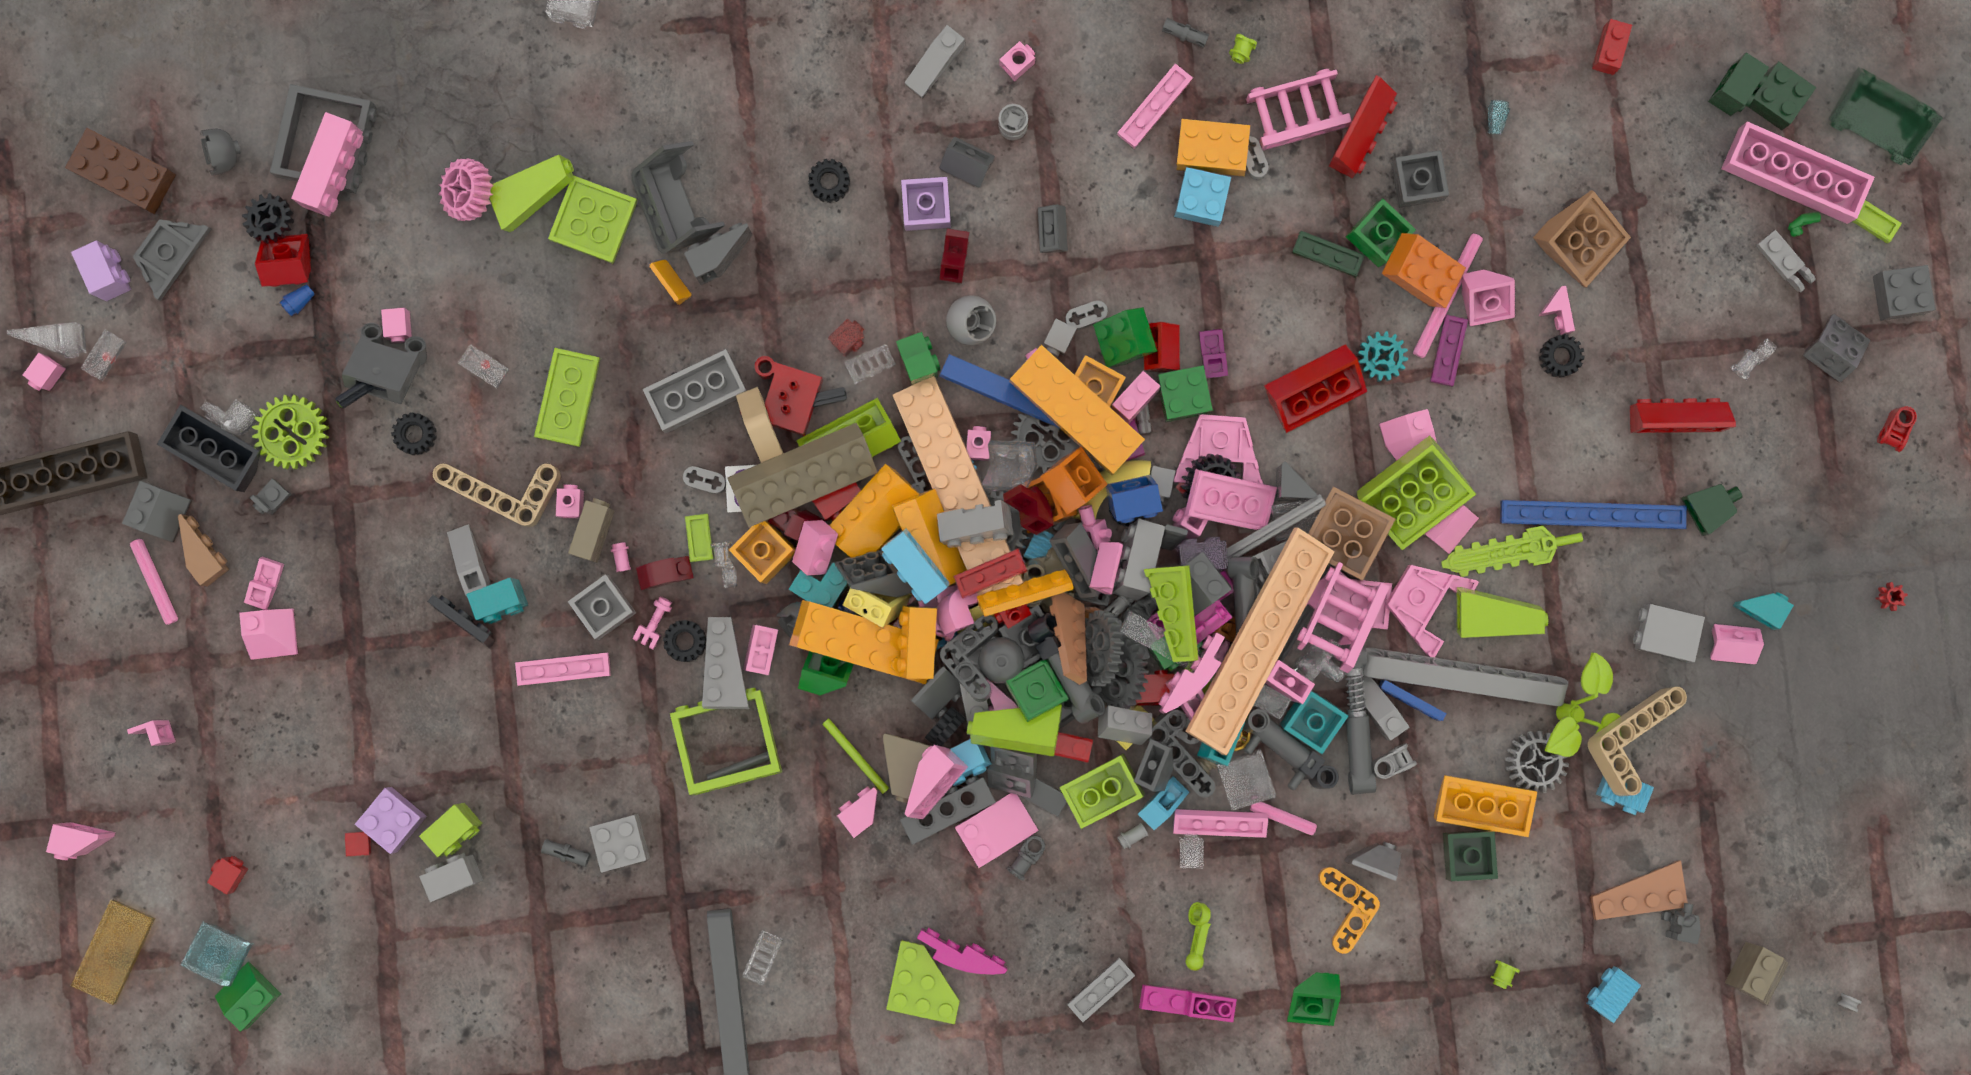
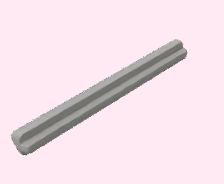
(1276, 527)

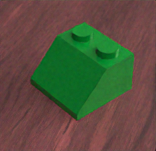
(246, 997)

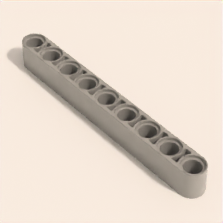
(1465, 677)

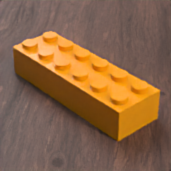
(1076, 410)
(848, 638)

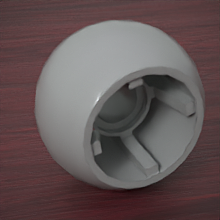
(971, 314)

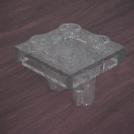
(1318, 662)

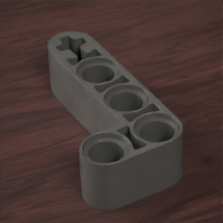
(1182, 756)

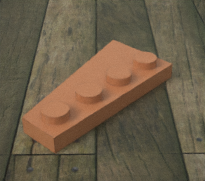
(1071, 634)
(1649, 893)

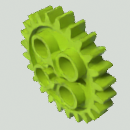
(302, 415)

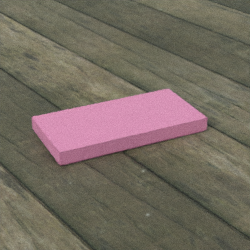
(1230, 500)

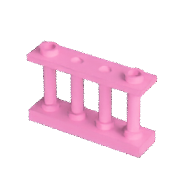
(1314, 125)
(1364, 615)

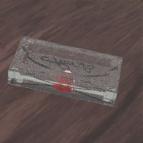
(103, 355)
(483, 366)

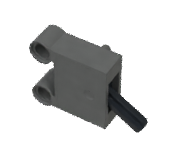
(379, 368)

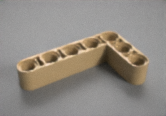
(758, 424)
(498, 497)
(1630, 730)

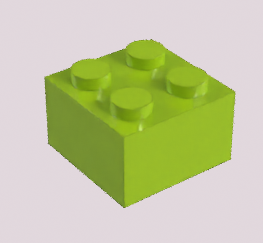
(450, 830)

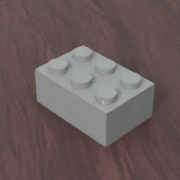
(1139, 552)

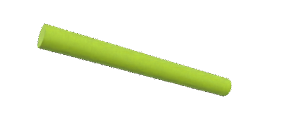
(856, 756)

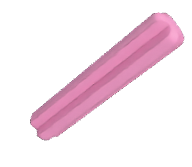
(1285, 818)

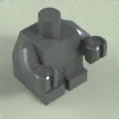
(1684, 924)

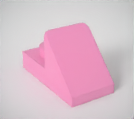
(1560, 306)

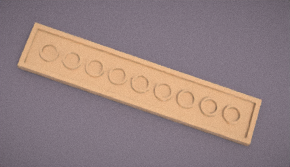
(948, 464)
(1260, 641)

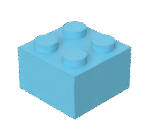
(1202, 197)

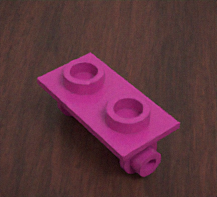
(1210, 620)

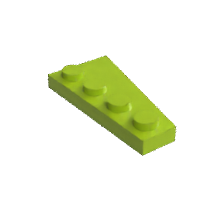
(1175, 603)

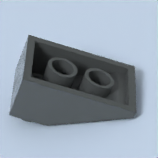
(1206, 582)

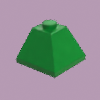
(824, 674)
(1316, 1000)

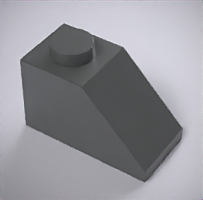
(1155, 766)

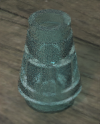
(1497, 116)

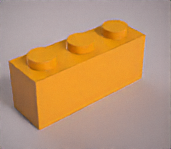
(917, 642)

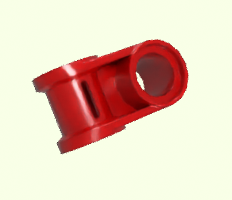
(1894, 431)

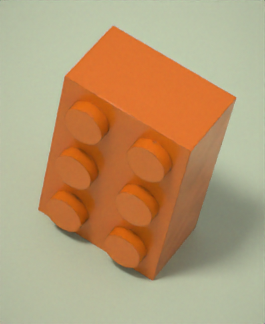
(1424, 270)

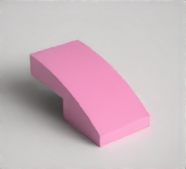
(264, 583)

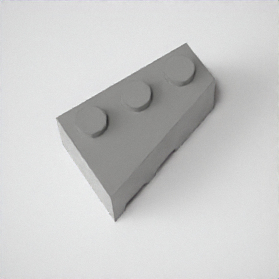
(975, 524)

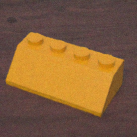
(869, 517)
(920, 519)

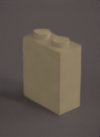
(592, 530)

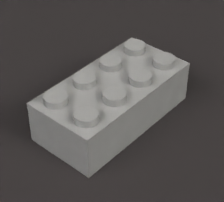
(695, 391)

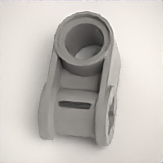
(1397, 761)

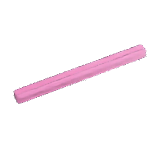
(1439, 313)

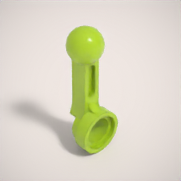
(1195, 960)

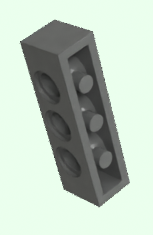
(983, 798)

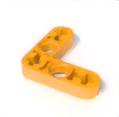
(1356, 911)

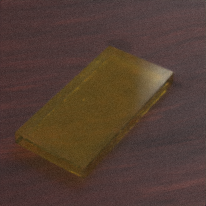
(112, 952)

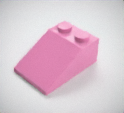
(933, 778)
(996, 829)

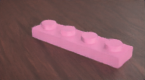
(1154, 106)
(563, 669)
(1220, 823)

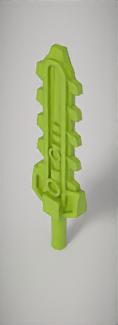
(1535, 546)

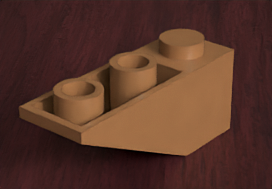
(199, 554)

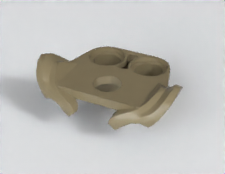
(1047, 565)

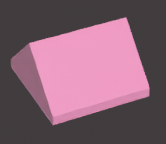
(1452, 528)

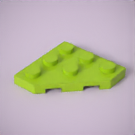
(920, 986)

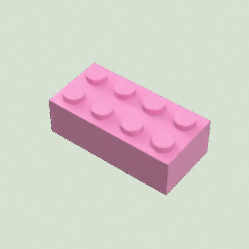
(327, 165)

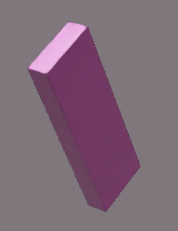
(1449, 350)

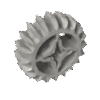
(1517, 765)

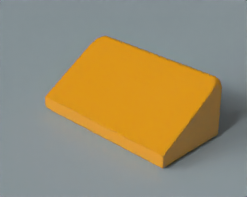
(670, 281)

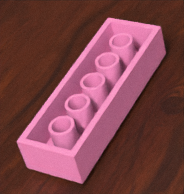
(1797, 173)

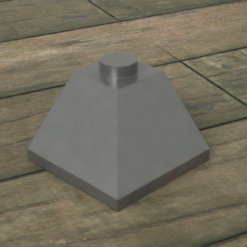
(1378, 859)

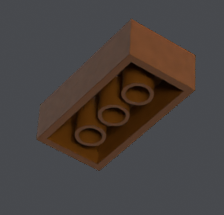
(120, 171)

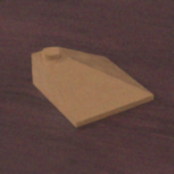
(1583, 238)
(1352, 531)

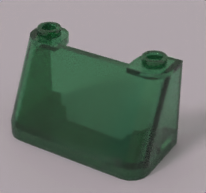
(1885, 116)

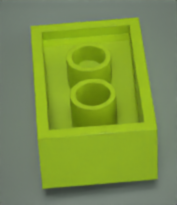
(1102, 791)

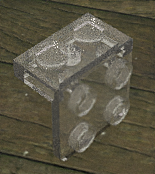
(1010, 465)

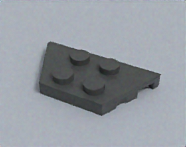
(168, 252)

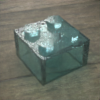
(216, 954)

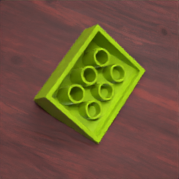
(1417, 491)

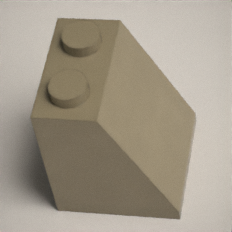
(902, 763)
(1757, 972)

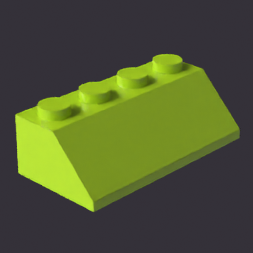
(872, 422)

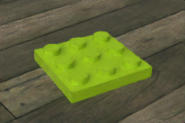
(593, 219)

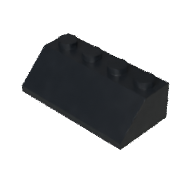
(210, 449)

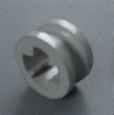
(1849, 1002)

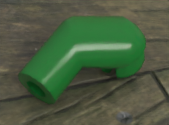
(1804, 219)

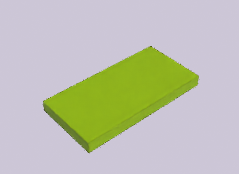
(567, 397)

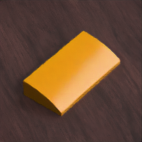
(1485, 806)

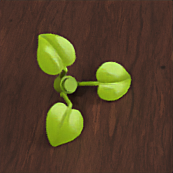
(1565, 737)

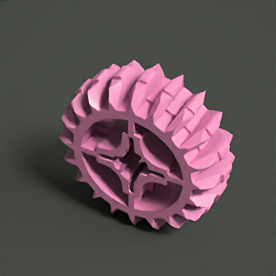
(465, 189)

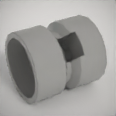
(1013, 122)

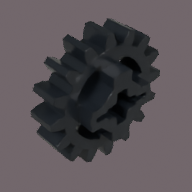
(268, 228)

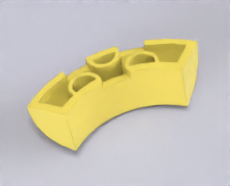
(1126, 471)

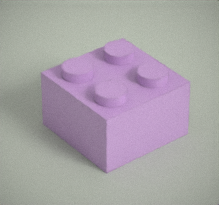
(925, 203)
(101, 270)
(390, 820)

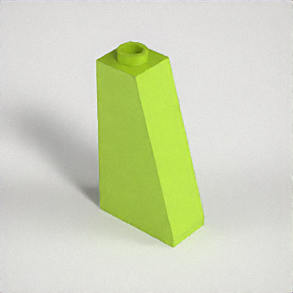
(527, 191)
(1493, 615)
(1011, 731)

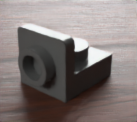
(270, 497)

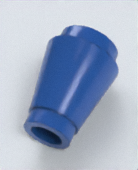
(297, 300)

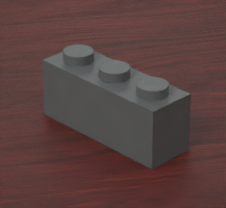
(1076, 556)

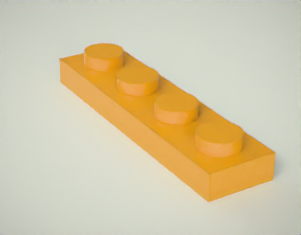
(1025, 593)

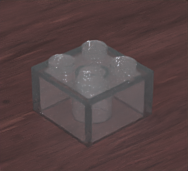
(1246, 780)

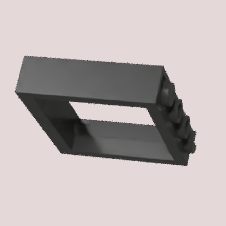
(289, 126)

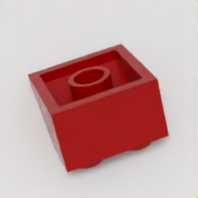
(284, 261)

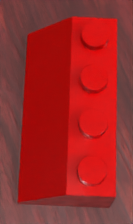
(1363, 128)
(1316, 388)
(1681, 417)

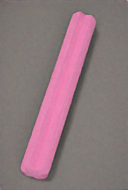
(153, 581)

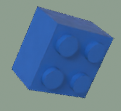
(1134, 498)

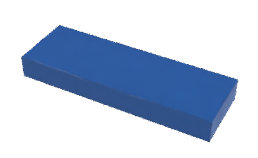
(1412, 700)

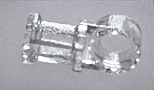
(1751, 359)
(723, 559)

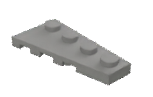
(723, 673)

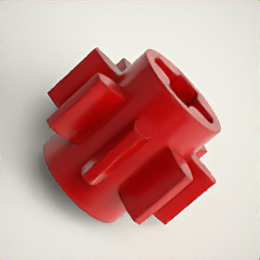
(1898, 596)

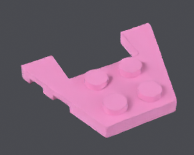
(1224, 437)
(1418, 597)
(1336, 613)

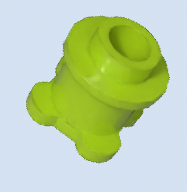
(1242, 49)
(1504, 974)

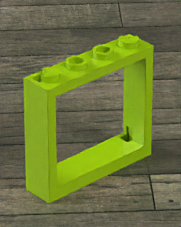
(733, 779)

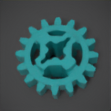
(1387, 363)

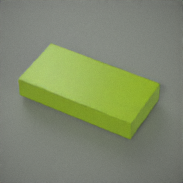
(1877, 222)
(699, 537)

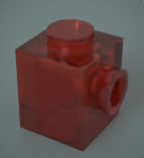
(847, 337)

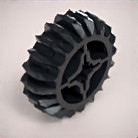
(1221, 465)

